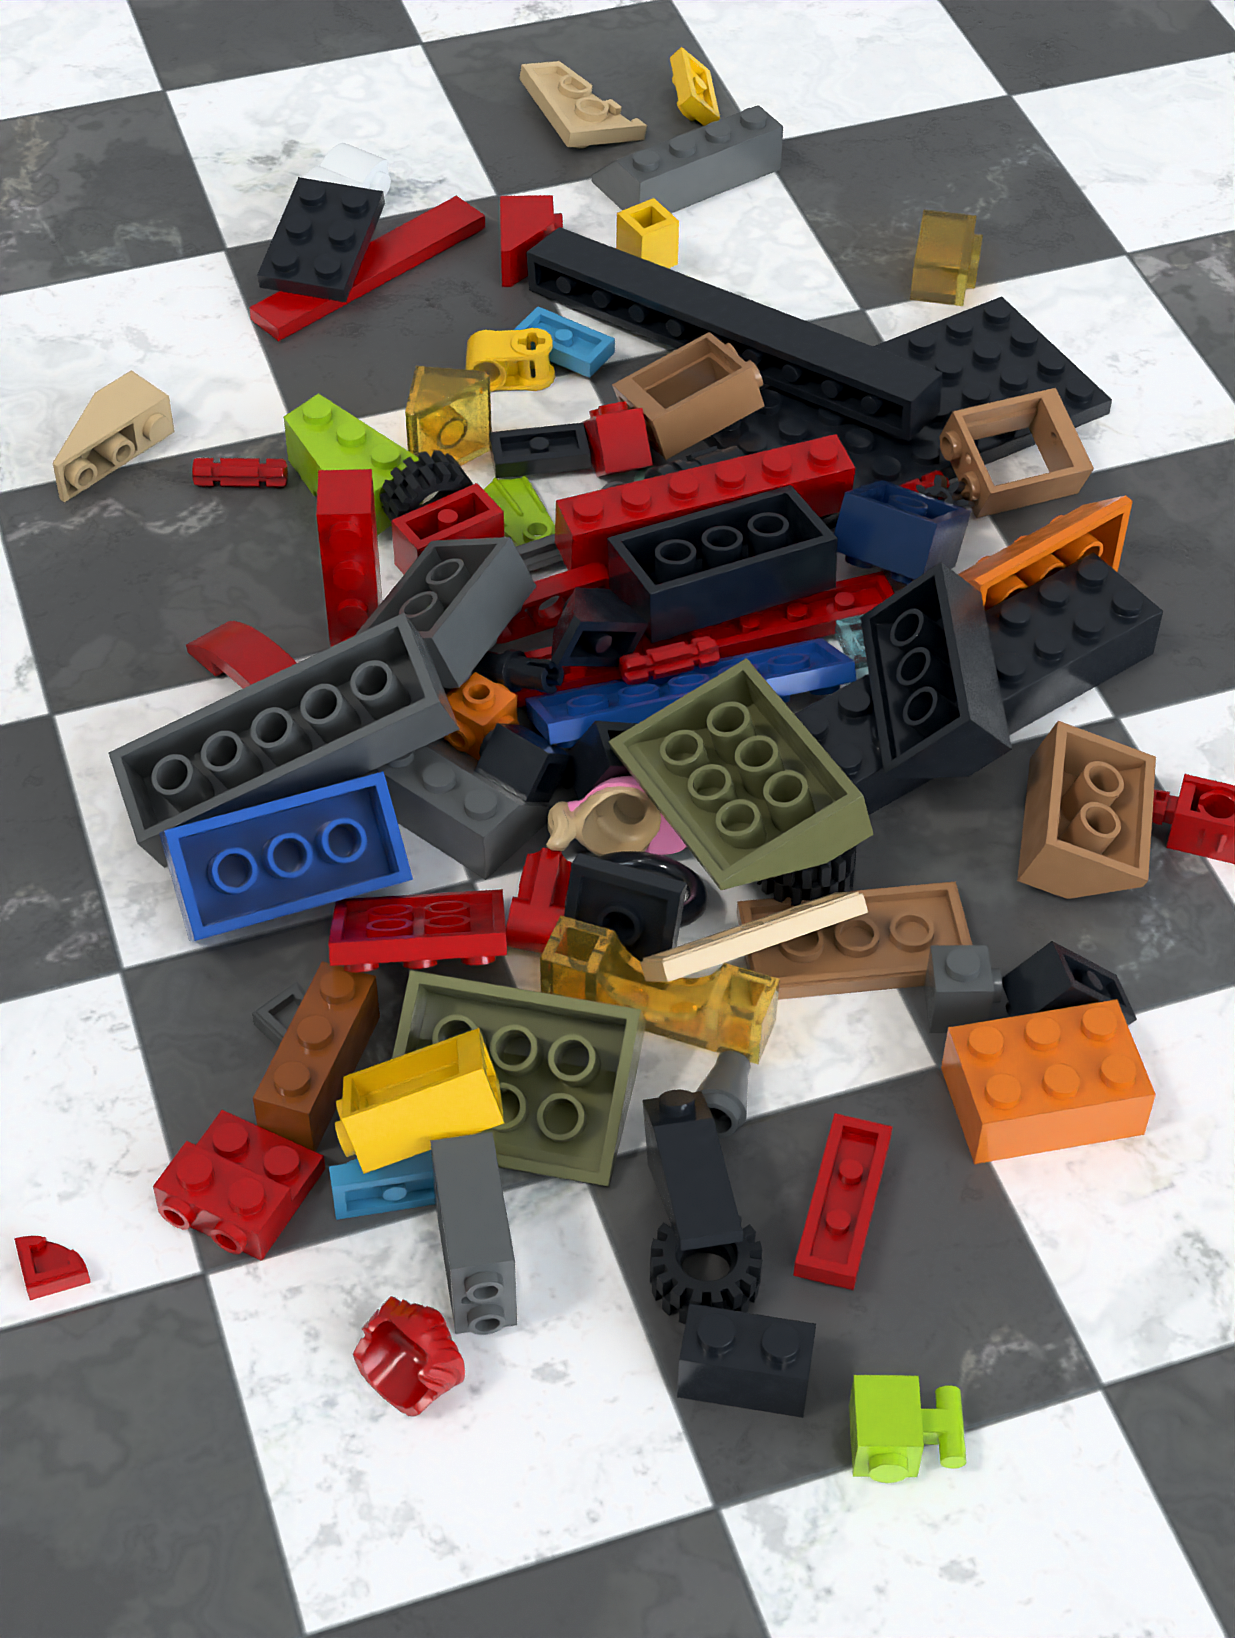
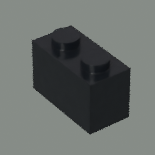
(745, 1360)

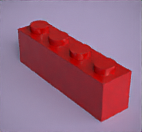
(348, 550)

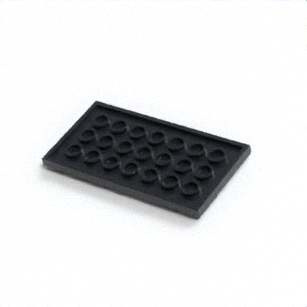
(983, 359)

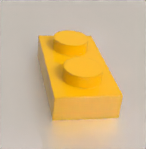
(694, 88)

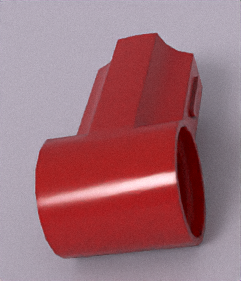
(539, 900)

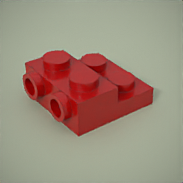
(237, 1185)

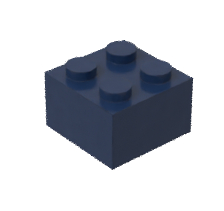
(899, 530)

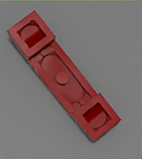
(239, 653)

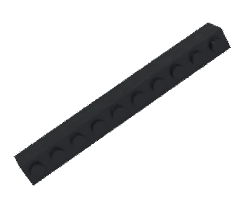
(786, 349)

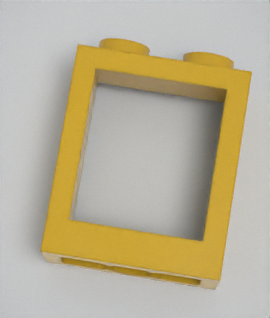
(418, 1098)

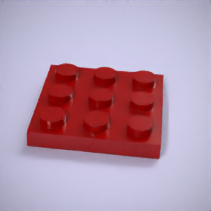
(418, 930)

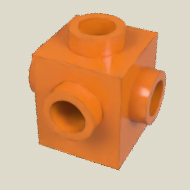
(477, 709)

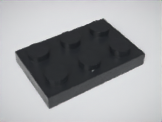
(321, 239)

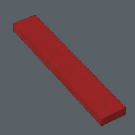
(384, 260)

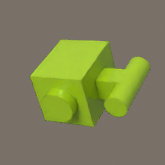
(892, 1428)

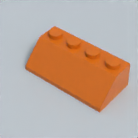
(1066, 539)

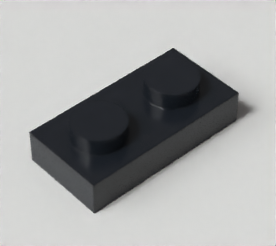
(539, 450)

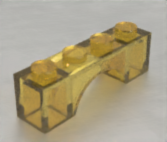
(714, 1012)

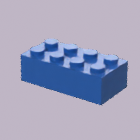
(285, 856)

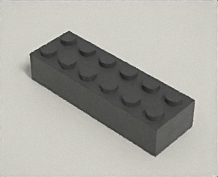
(287, 733)

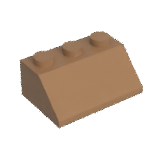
(1086, 815)

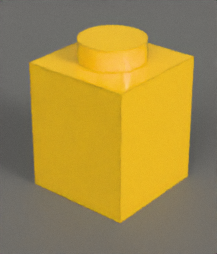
(649, 233)

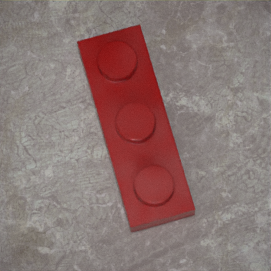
(843, 1202)

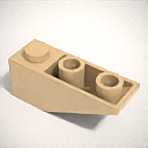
(111, 431)

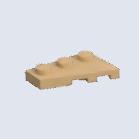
(574, 111)

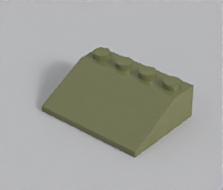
(744, 781)
(558, 1062)

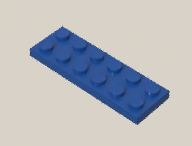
(787, 669)

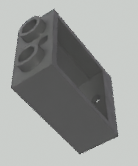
(474, 1233)

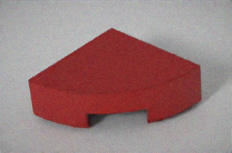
(49, 1266)

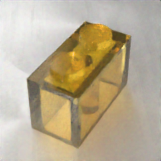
(945, 258)

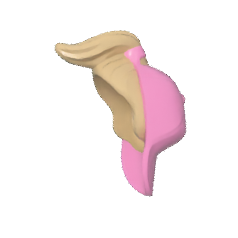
(611, 820)

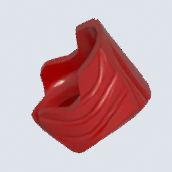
(408, 1355)

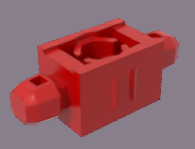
(1199, 818)

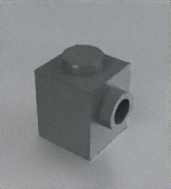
(960, 986)

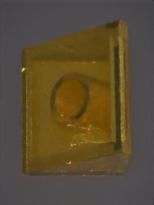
(449, 412)

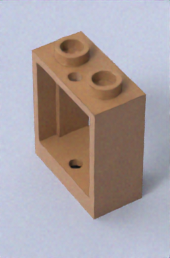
(681, 375)
(1053, 434)

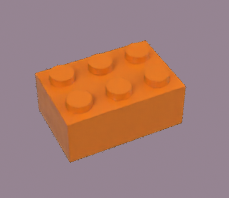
(1047, 1081)

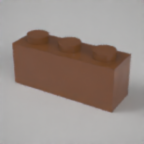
(315, 1054)

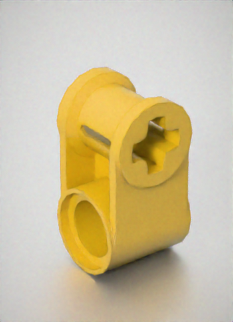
(509, 358)

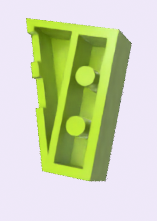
(332, 439)

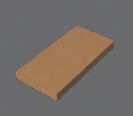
(865, 952)

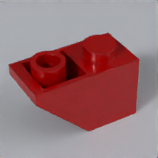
(617, 439)

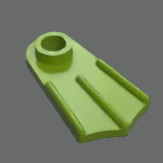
(522, 510)

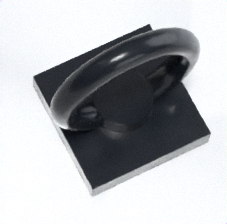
(636, 897)

